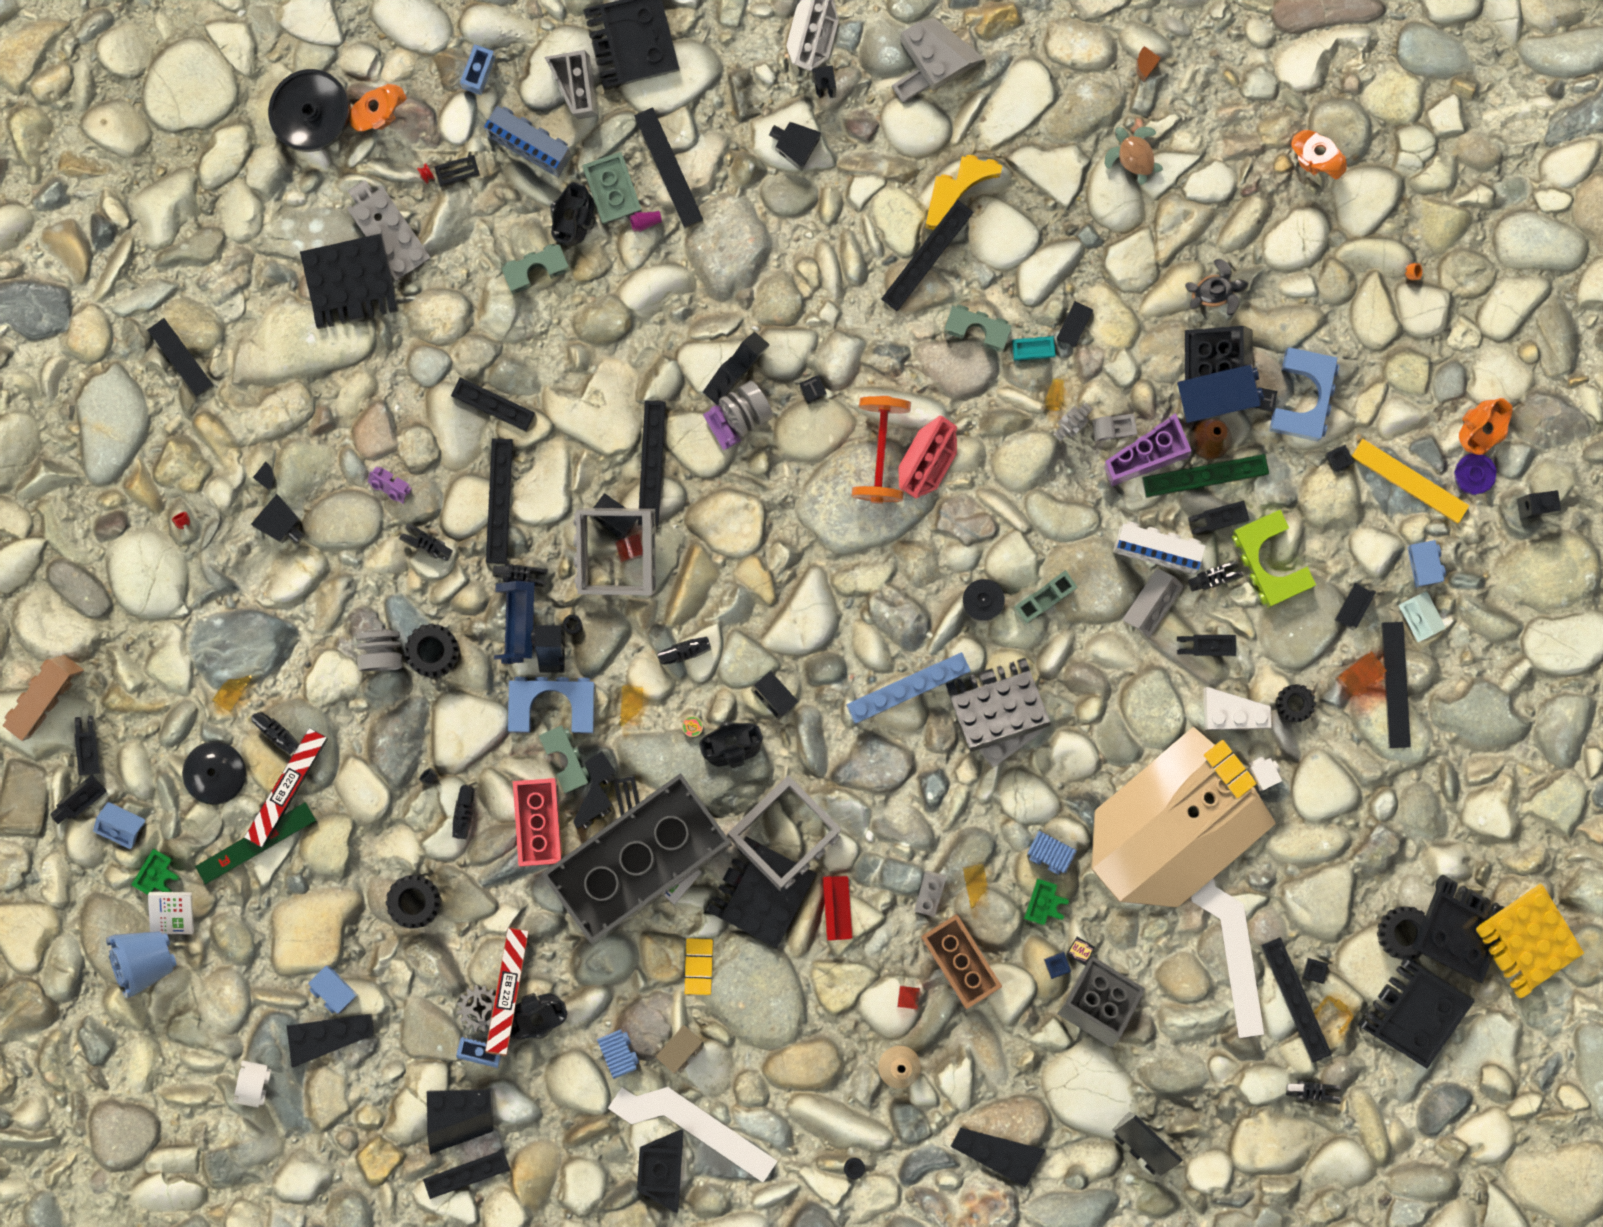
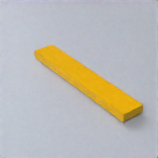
(1410, 481)

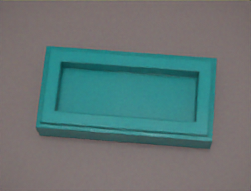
(1033, 348)

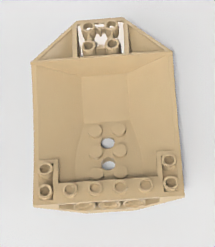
(1150, 845)

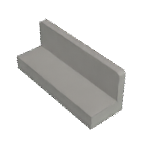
(1153, 602)

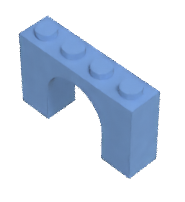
(1321, 371)
(524, 692)

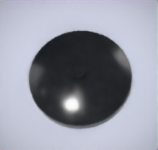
(309, 110)

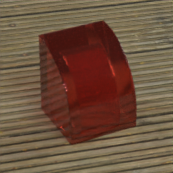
(629, 548)
(908, 997)

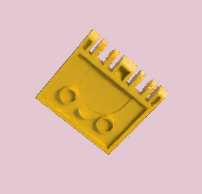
(1531, 940)

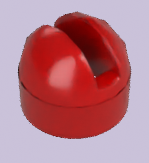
(181, 519)

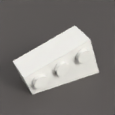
(1232, 712)

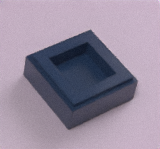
(1057, 965)

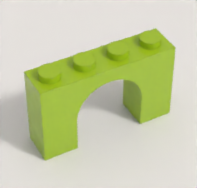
(1272, 588)

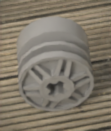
(746, 408)
(379, 650)

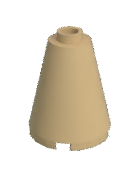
(892, 1059)

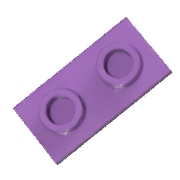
(720, 427)
(396, 490)

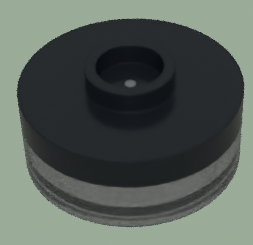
(983, 601)

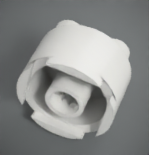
(250, 1084)

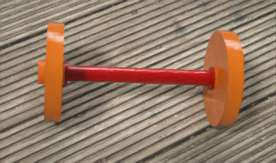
(882, 405)

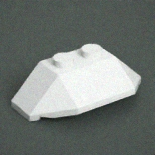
(812, 33)

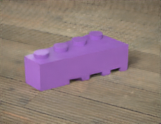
(1150, 452)

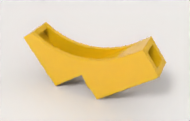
(948, 190)

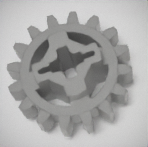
(1073, 421)
(471, 1010)

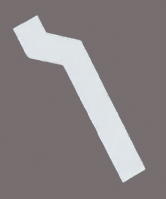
(1238, 956)
(695, 1121)

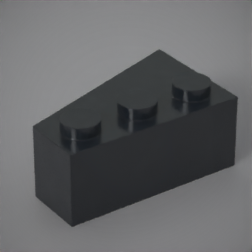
(550, 648)

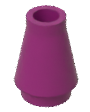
(643, 220)

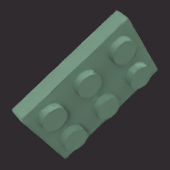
(611, 188)

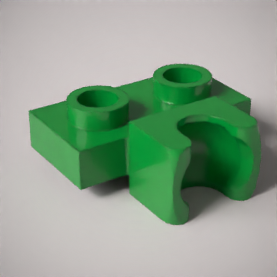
(155, 873)
(1044, 903)

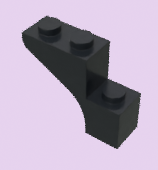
(736, 367)
(596, 801)

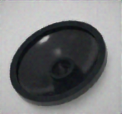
(228, 777)

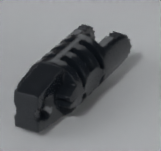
(426, 543)
(519, 573)
(1215, 577)
(684, 650)
(275, 732)
(463, 812)
(1313, 1092)

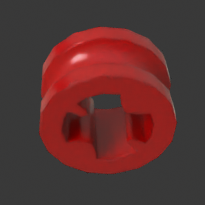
(426, 173)

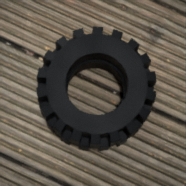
(415, 642)
(395, 896)
(1387, 929)

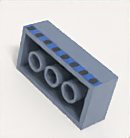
(528, 141)

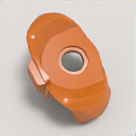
(388, 98)
(1331, 162)
(1471, 435)

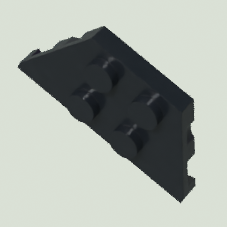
(661, 1169)

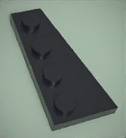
(319, 1038)
(1004, 1156)

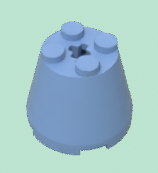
(139, 960)

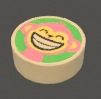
(692, 726)

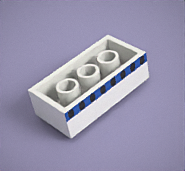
(1159, 548)

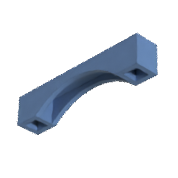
(908, 688)

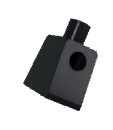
(795, 143)
(1539, 504)
(278, 521)

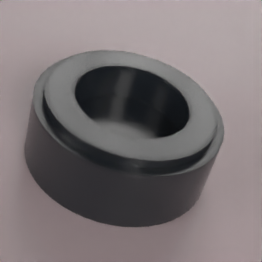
(854, 1168)

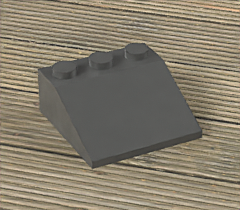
(1101, 1001)

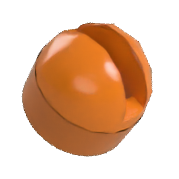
(1414, 271)

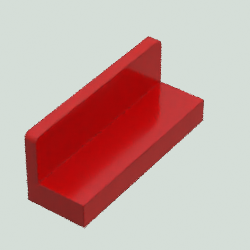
(837, 908)

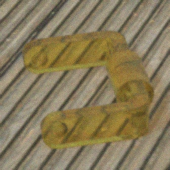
(1339, 1005)

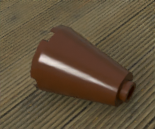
(1210, 438)

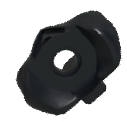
(572, 231)
(719, 754)
(548, 1006)

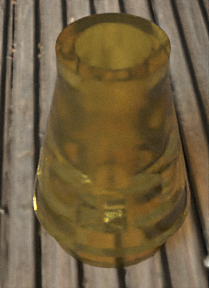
(1055, 397)

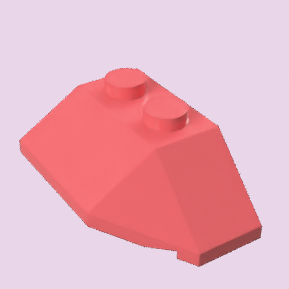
(928, 457)

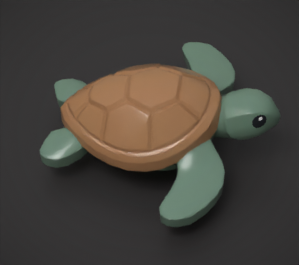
(1134, 153)

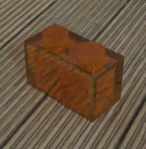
(1361, 674)

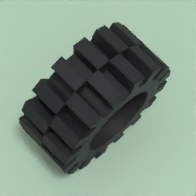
(1308, 703)

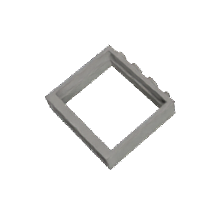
(649, 552)
(803, 865)

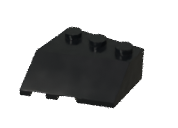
(458, 1116)

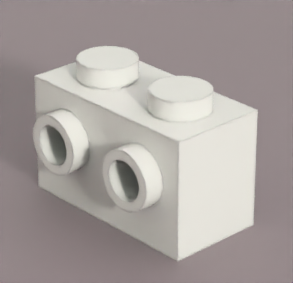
(1264, 773)

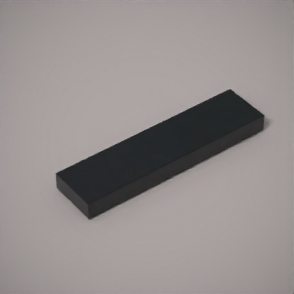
(180, 357)
(493, 404)
(466, 1174)

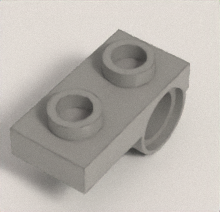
(1114, 427)
(930, 893)

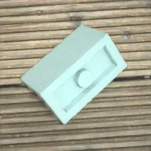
(1422, 616)

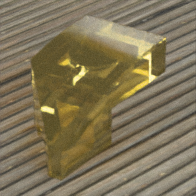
(231, 692)
(631, 702)
(975, 882)

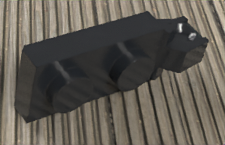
(78, 799)

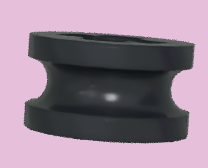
(566, 621)

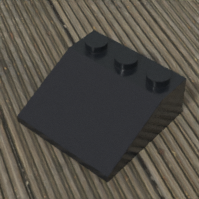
(1217, 350)
(1145, 1144)

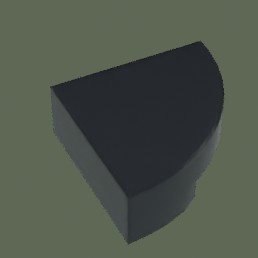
(265, 476)

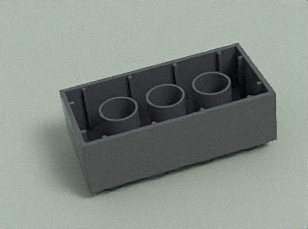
(636, 859)

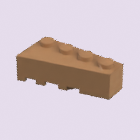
(41, 696)

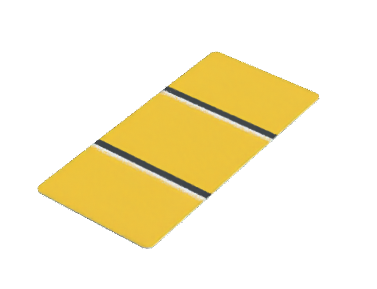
(1230, 769)
(698, 966)

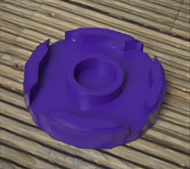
(1475, 474)

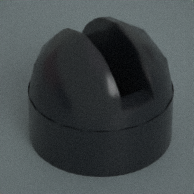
(428, 777)

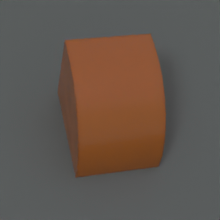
(1146, 63)

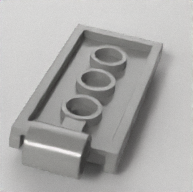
(400, 242)

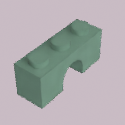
(550, 259)
(995, 330)
(1045, 598)
(559, 741)

